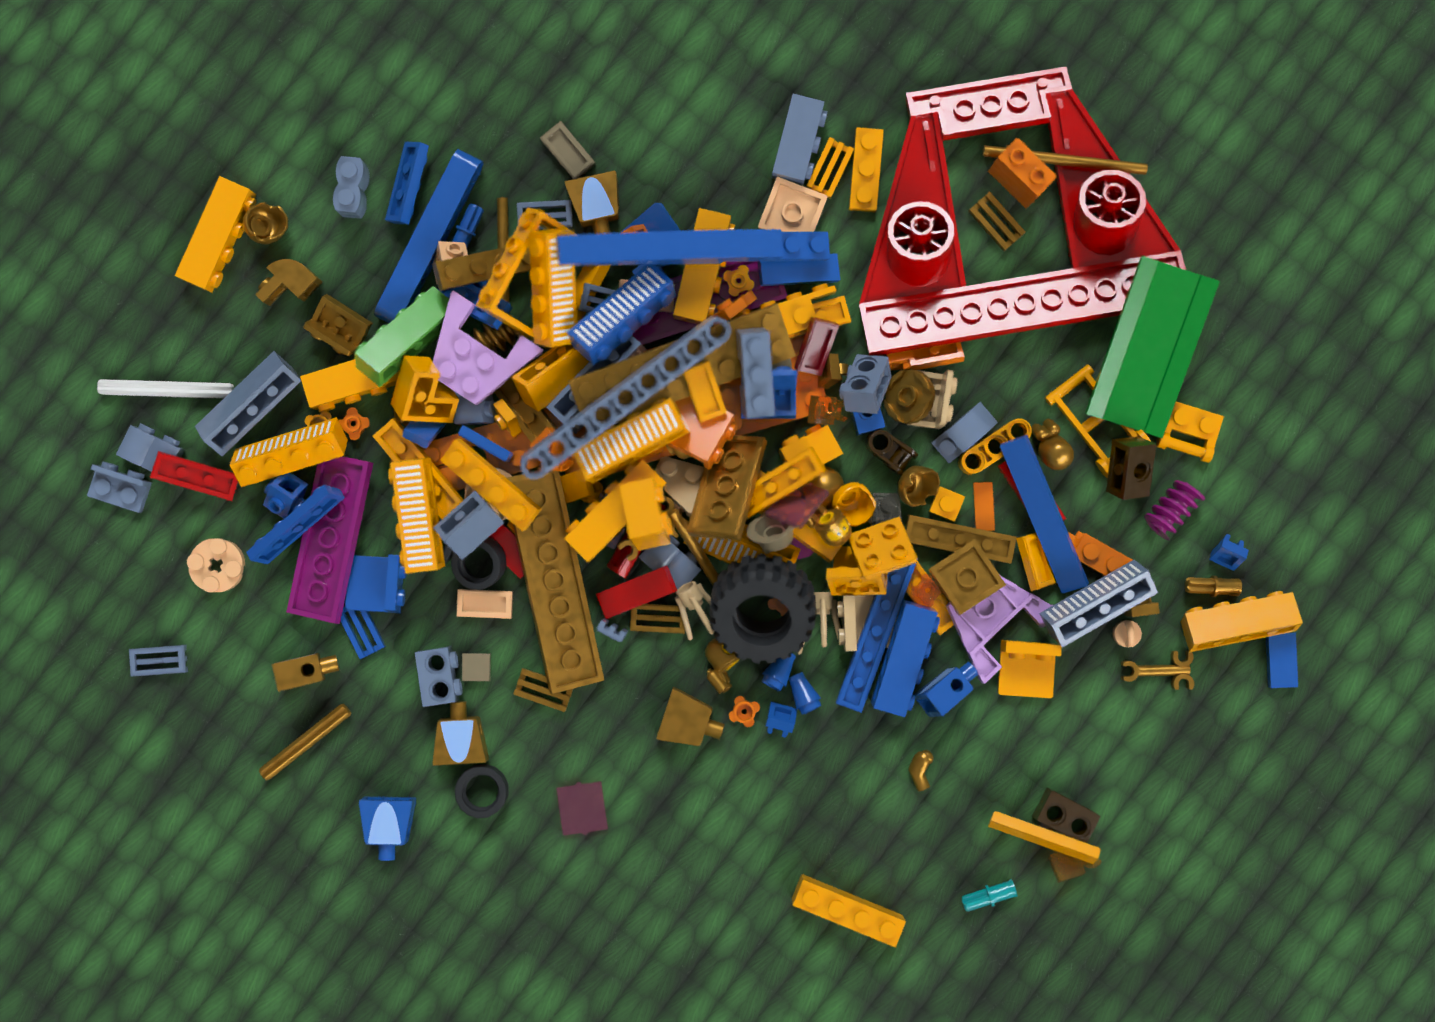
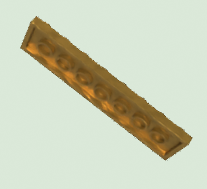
(723, 361)
(556, 588)

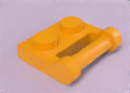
(1194, 423)

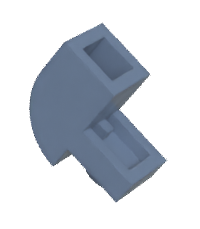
(964, 432)

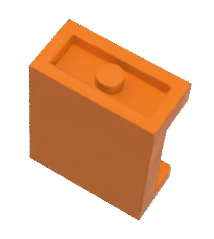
(1021, 173)
(705, 438)

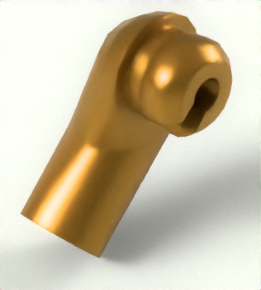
(918, 767)

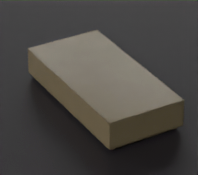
(567, 151)

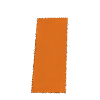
(984, 506)

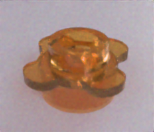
(919, 590)

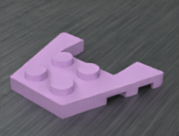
(468, 364)
(988, 617)

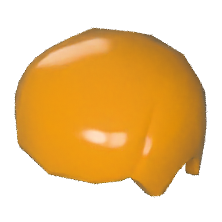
(855, 503)

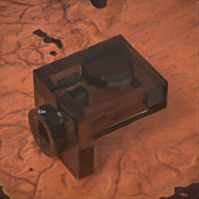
(886, 507)

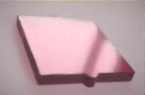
(798, 506)
(582, 808)

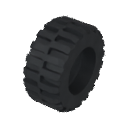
(755, 638)

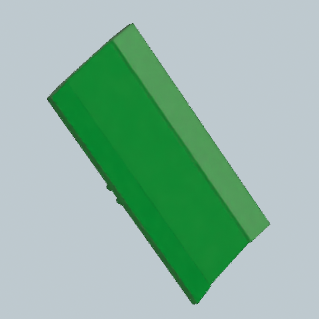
(1152, 346)

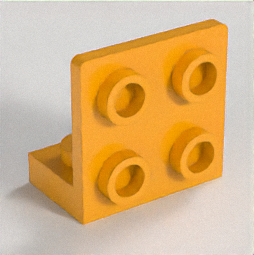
(882, 548)
(847, 578)
(1027, 668)

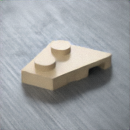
(681, 480)

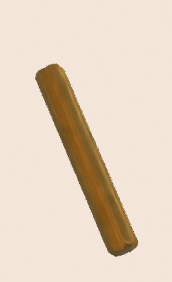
(304, 742)

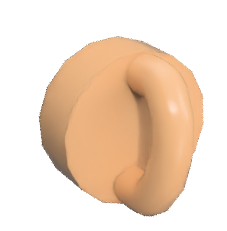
(1127, 633)

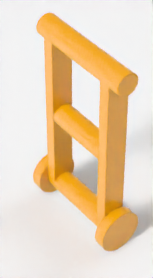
(1083, 429)

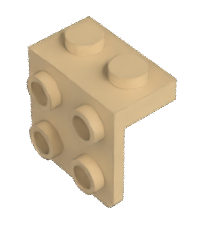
(941, 412)
(853, 611)

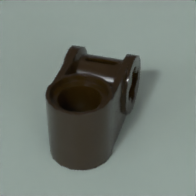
(891, 452)

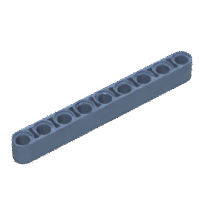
(610, 399)

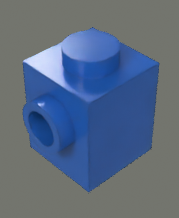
(867, 422)

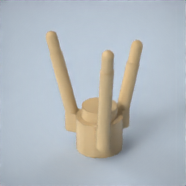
(691, 596)
(824, 603)

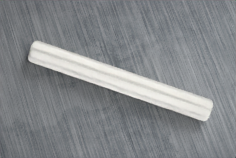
(164, 388)

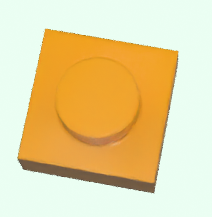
(506, 418)
(946, 504)

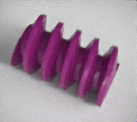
(1172, 507)

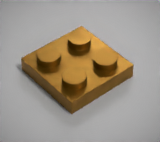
(967, 577)

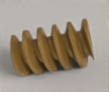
(496, 338)

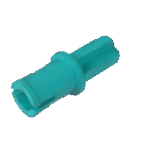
(989, 895)

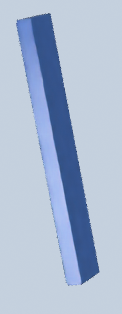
(1044, 514)
(873, 640)

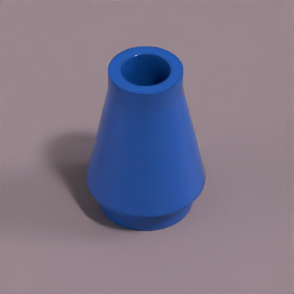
(778, 673)
(804, 694)

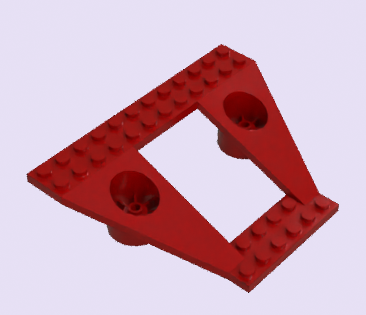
(925, 298)

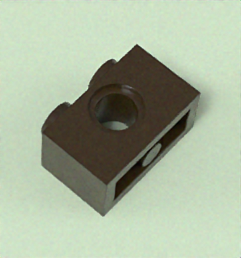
(1131, 467)

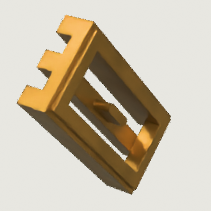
(1004, 214)
(634, 616)
(521, 682)

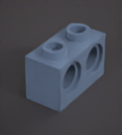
(866, 384)
(429, 676)

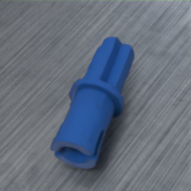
(468, 225)

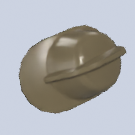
(770, 533)

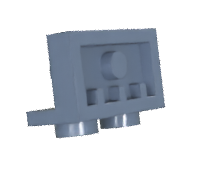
(119, 488)

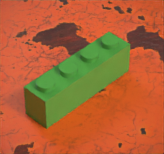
(405, 335)

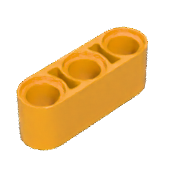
(981, 450)

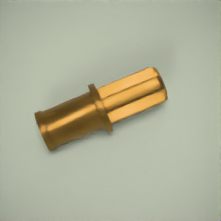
(1213, 586)

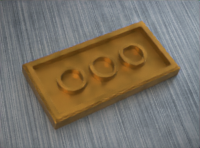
(727, 490)

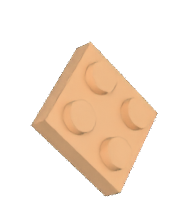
(792, 208)

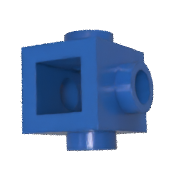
(284, 494)

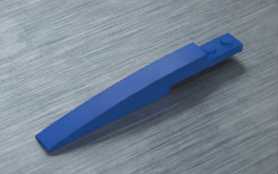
(692, 247)

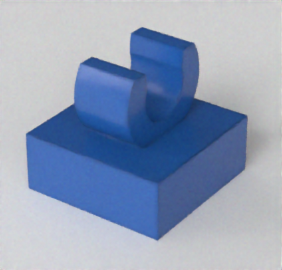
(1229, 554)
(781, 718)

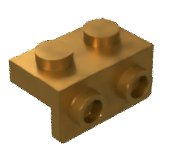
(338, 326)

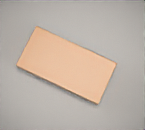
(484, 603)

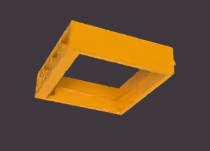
(507, 265)

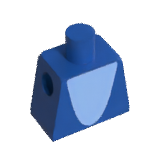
(939, 697)
(387, 822)

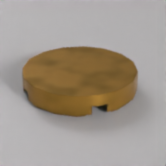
(909, 396)

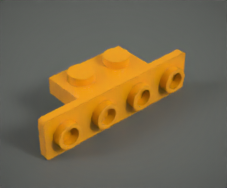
(798, 308)

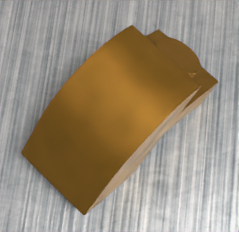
(288, 275)

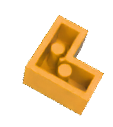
(420, 395)
(817, 437)
(645, 521)

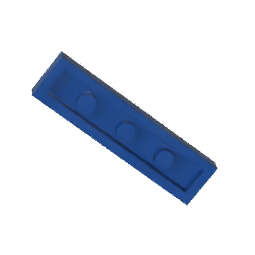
(295, 524)

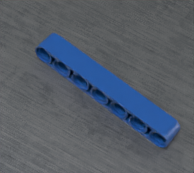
(433, 227)

